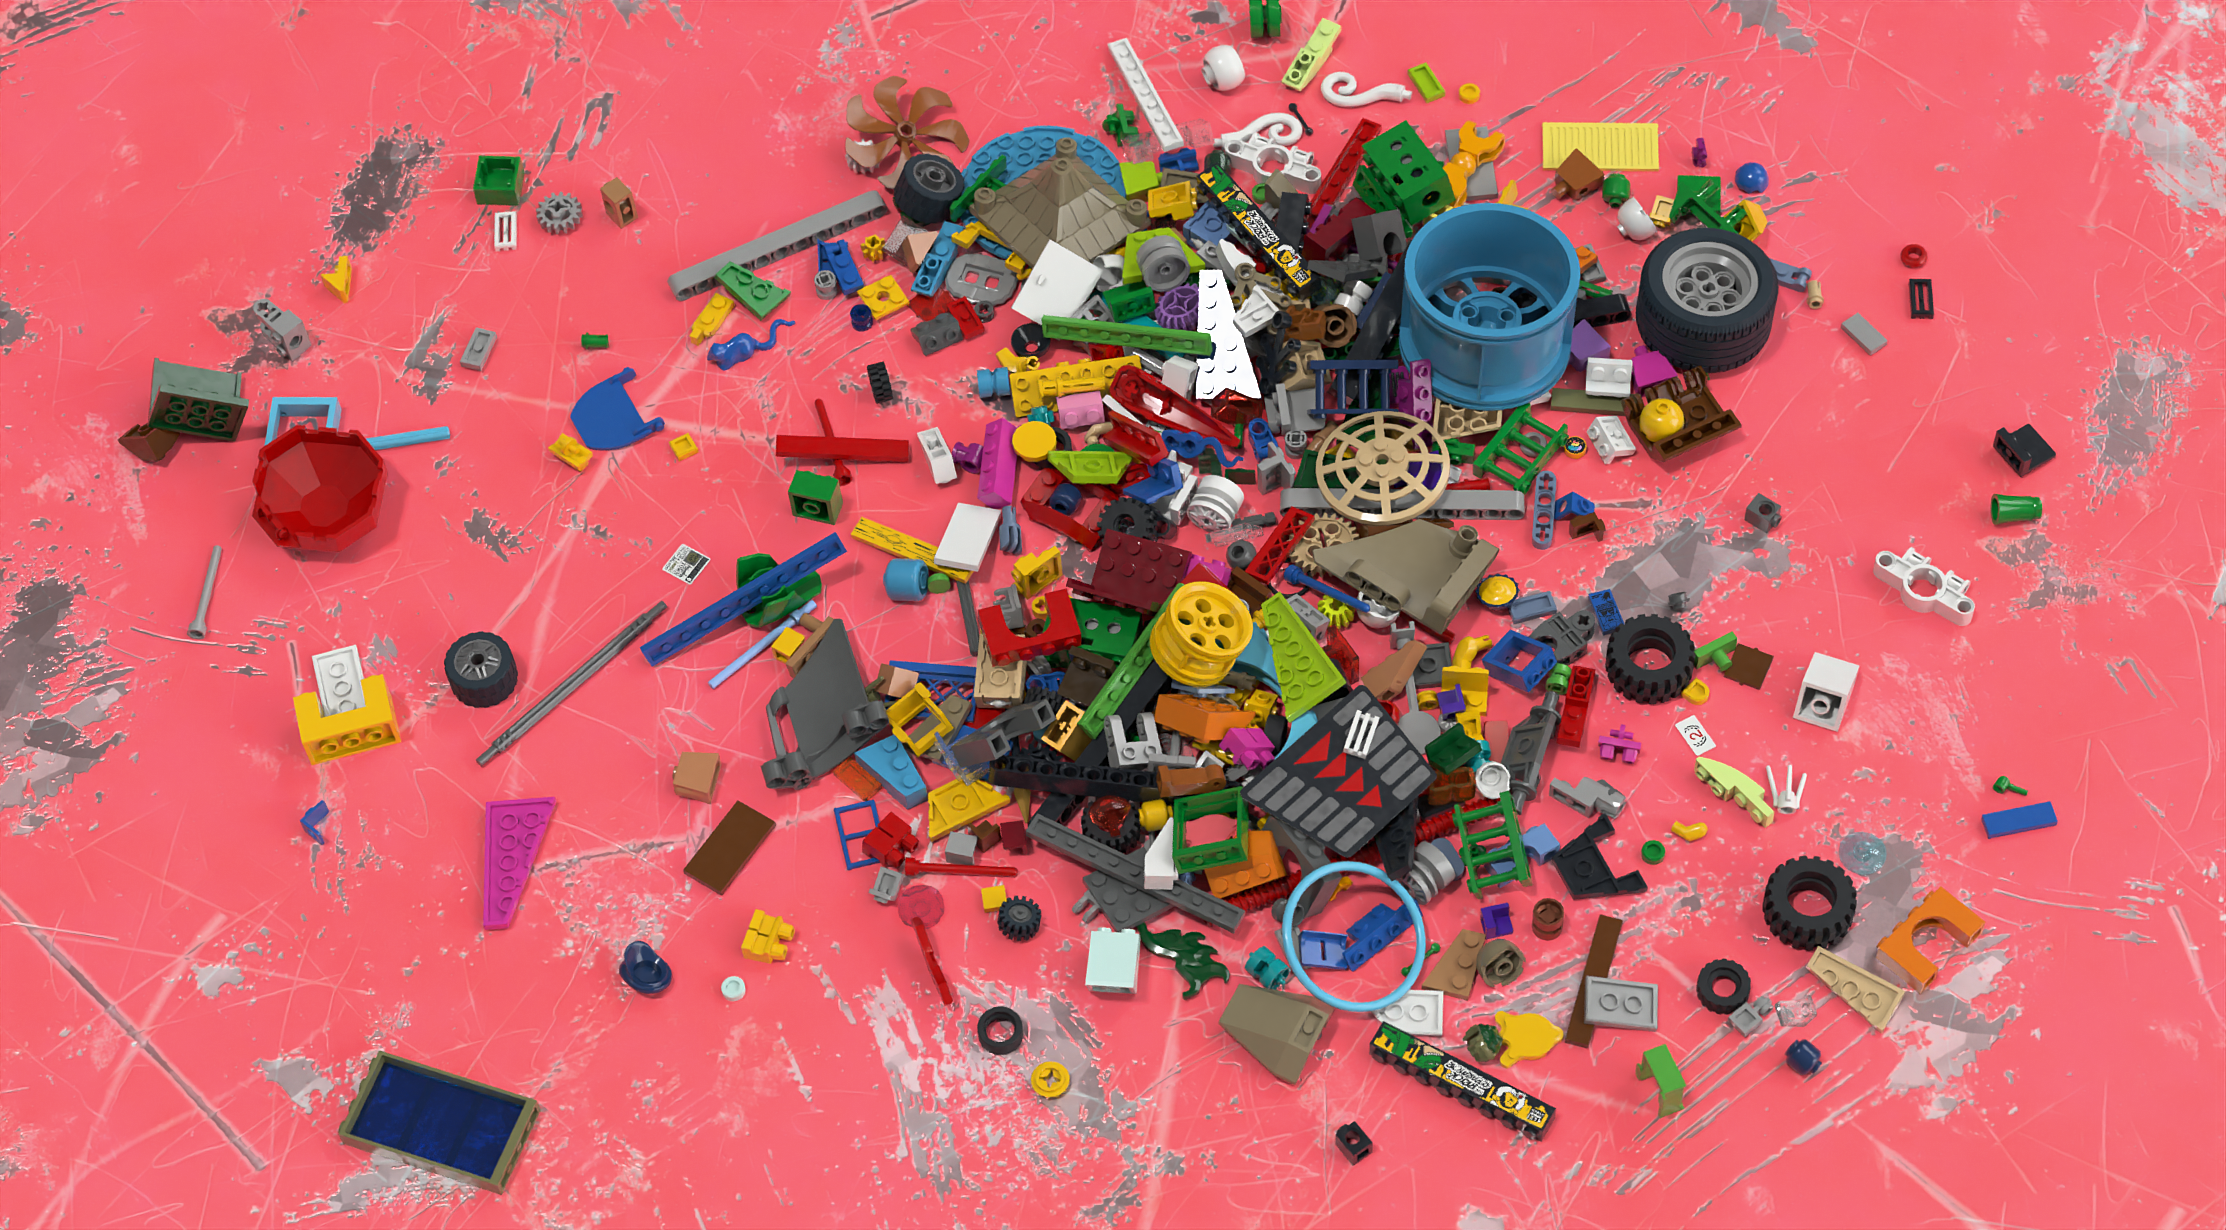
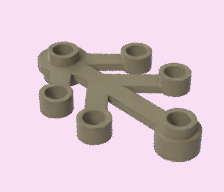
(1251, 281)

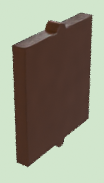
(1749, 666)

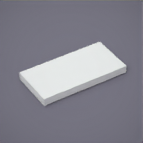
(967, 537)
(339, 680)

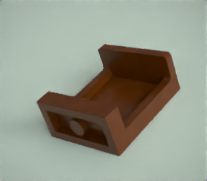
(1248, 589)

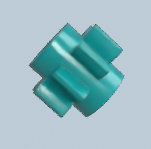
(1041, 414)

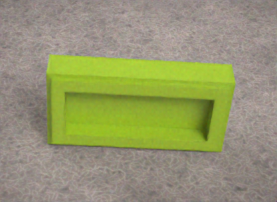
(1426, 82)

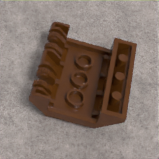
(1702, 415)

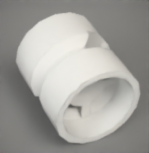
(1354, 295)

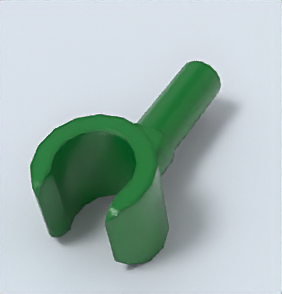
(2004, 783)

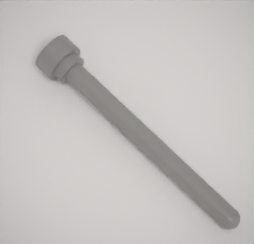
(197, 628)

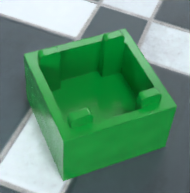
(498, 180)

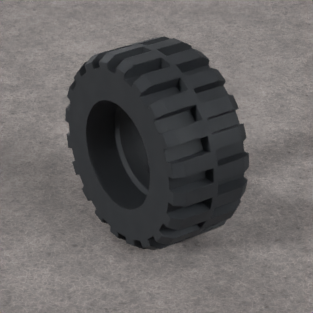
(1655, 634)
(1814, 876)

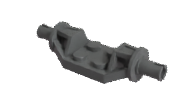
(1527, 748)

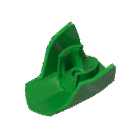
(783, 601)

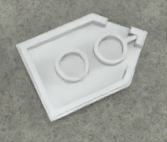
(1415, 1013)

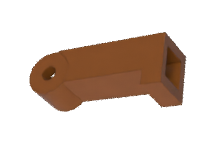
(1190, 780)

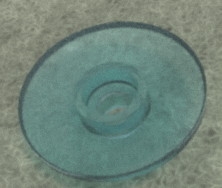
(1862, 861)

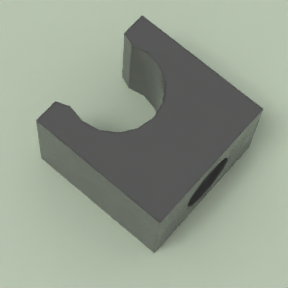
(1379, 234)

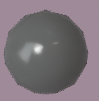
(1240, 554)

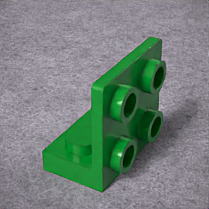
(1129, 300)

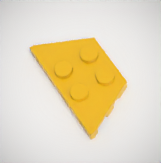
(960, 804)

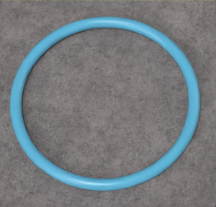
(1300, 973)

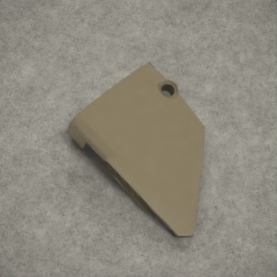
(1414, 569)

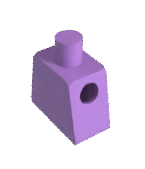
(1586, 344)

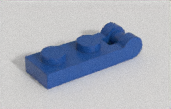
(843, 267)

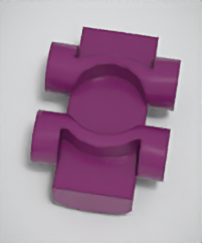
(1699, 153)

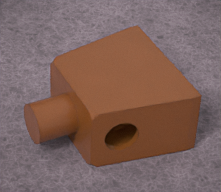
(1577, 177)

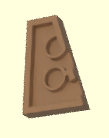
(1457, 967)

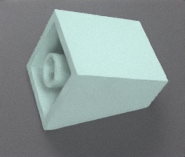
(1113, 961)

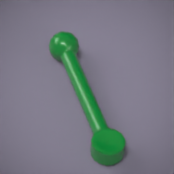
(1435, 948)

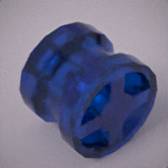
(859, 323)

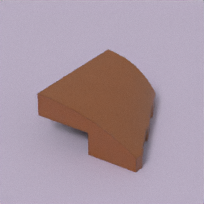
(1305, 324)

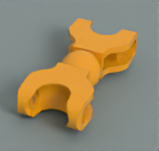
(1471, 154)

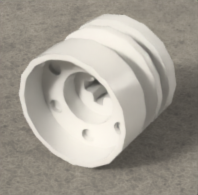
(1215, 503)

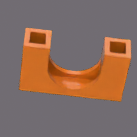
(1938, 911)

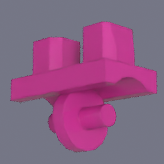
(1629, 748)

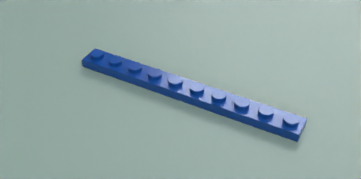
(743, 599)

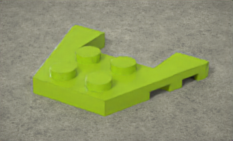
(1131, 270)

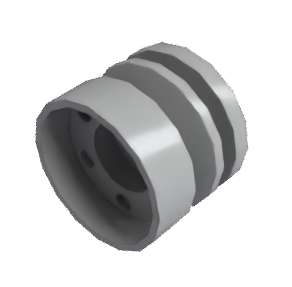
(1429, 873)

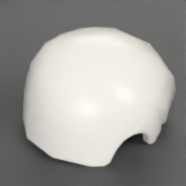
(1492, 779)

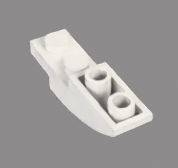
(1230, 258)

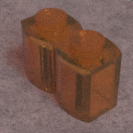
(1456, 786)

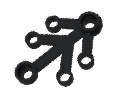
(1275, 356)

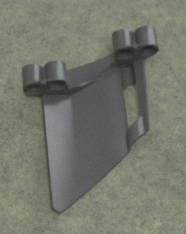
(826, 712)

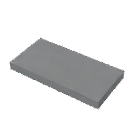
(1482, 182)

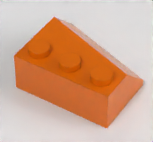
(1199, 716)
(1262, 866)

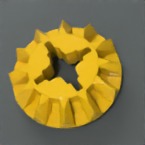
(1043, 1072)

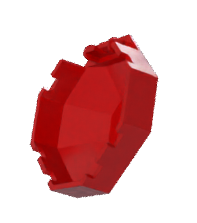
(318, 488)

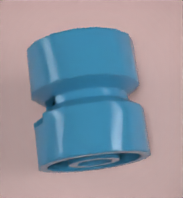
(993, 382)

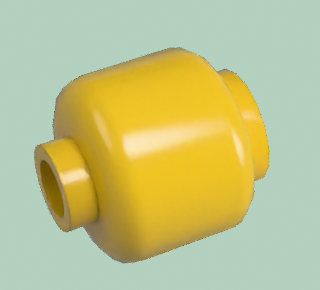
(1154, 815)

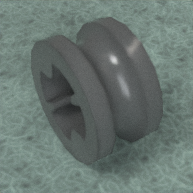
(984, 305)

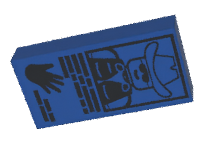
(1605, 611)

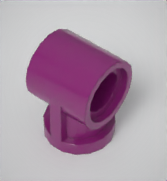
(968, 457)

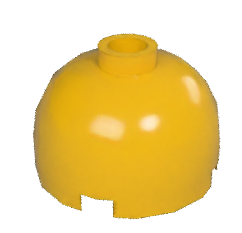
(1661, 419)

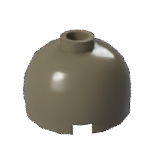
(1500, 962)

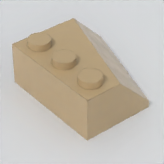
(1456, 421)

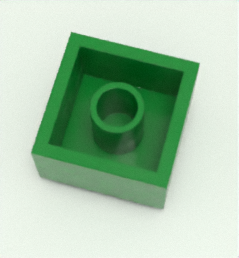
(815, 497)

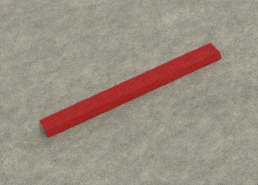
(1343, 168)

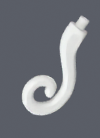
(1386, 91)
(1262, 122)

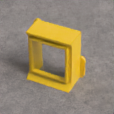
(909, 707)

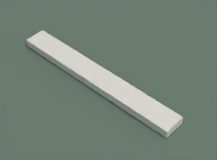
(1145, 95)

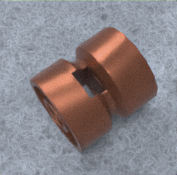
(1548, 919)

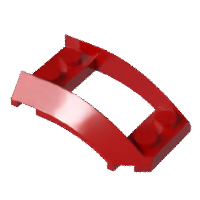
(1040, 493)

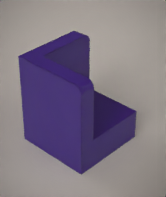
(1451, 702)
(1496, 921)

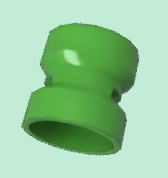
(1558, 679)

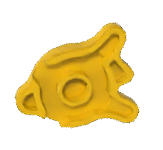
(1526, 1036)

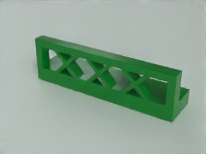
(1375, 196)

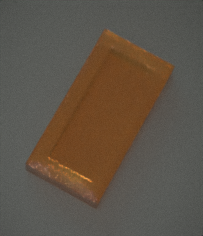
(857, 779)

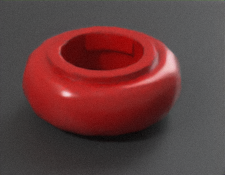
(1914, 262)

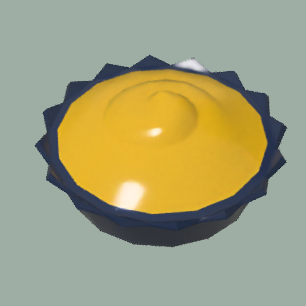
(1497, 591)

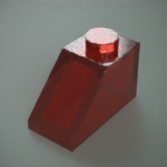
(1235, 407)

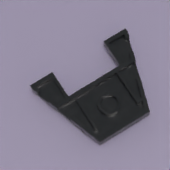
(1586, 870)

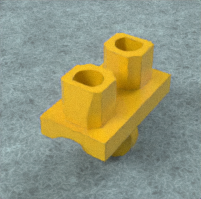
(571, 452)

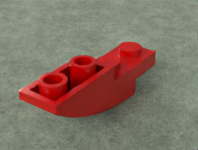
(1576, 706)

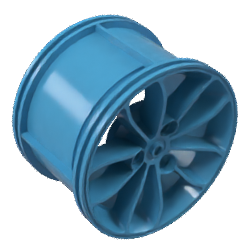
(1485, 346)

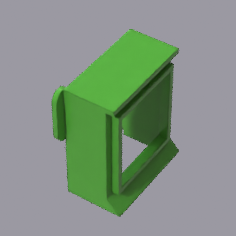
(1661, 1065)

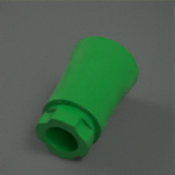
(2014, 508)

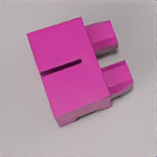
(1249, 747)

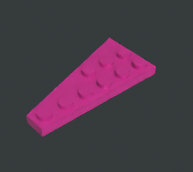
(511, 844)

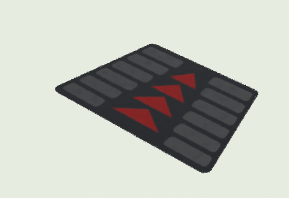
(1337, 794)

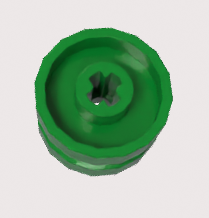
(1265, 14)

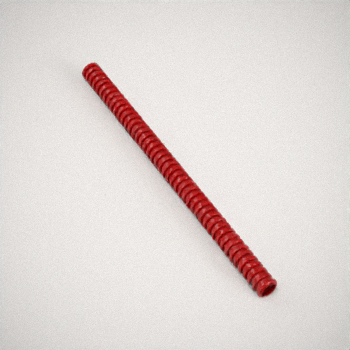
(1365, 854)

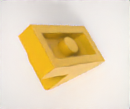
(339, 282)

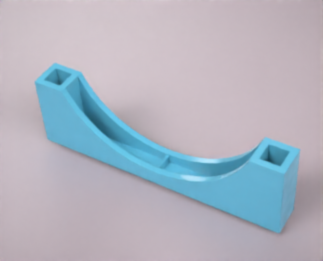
(1259, 662)

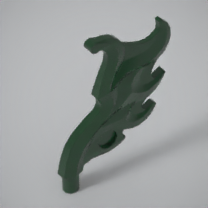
(1189, 955)

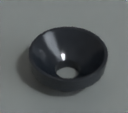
(1029, 334)

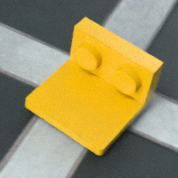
(1472, 683)

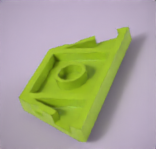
(1091, 466)

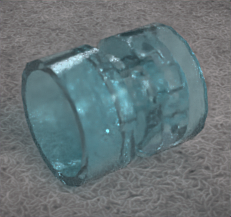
(1329, 291)

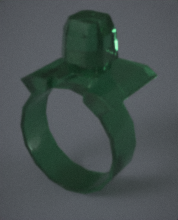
(1209, 463)

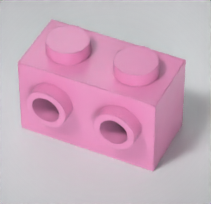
(1080, 410)

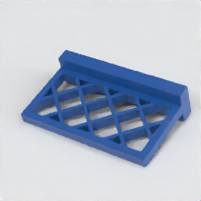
(940, 674)

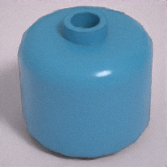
(906, 579)

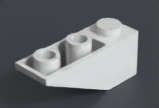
(1159, 864)

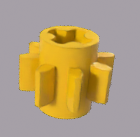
(873, 248)

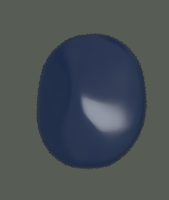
(644, 969)

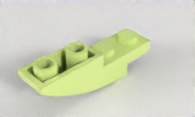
(1313, 56)
(1732, 783)

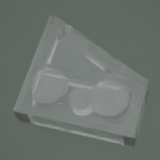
(1239, 532)

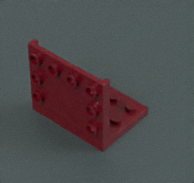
(1134, 572)

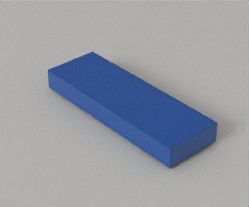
(2019, 820)

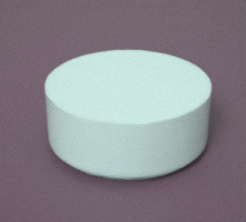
(733, 988)

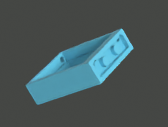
(302, 407)

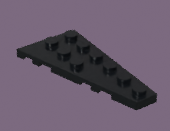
(1397, 842)

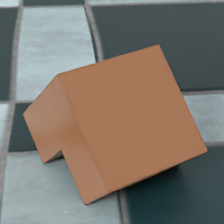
(896, 680)

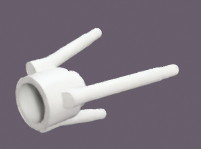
(1786, 802)

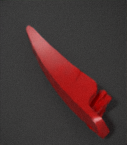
(1157, 402)

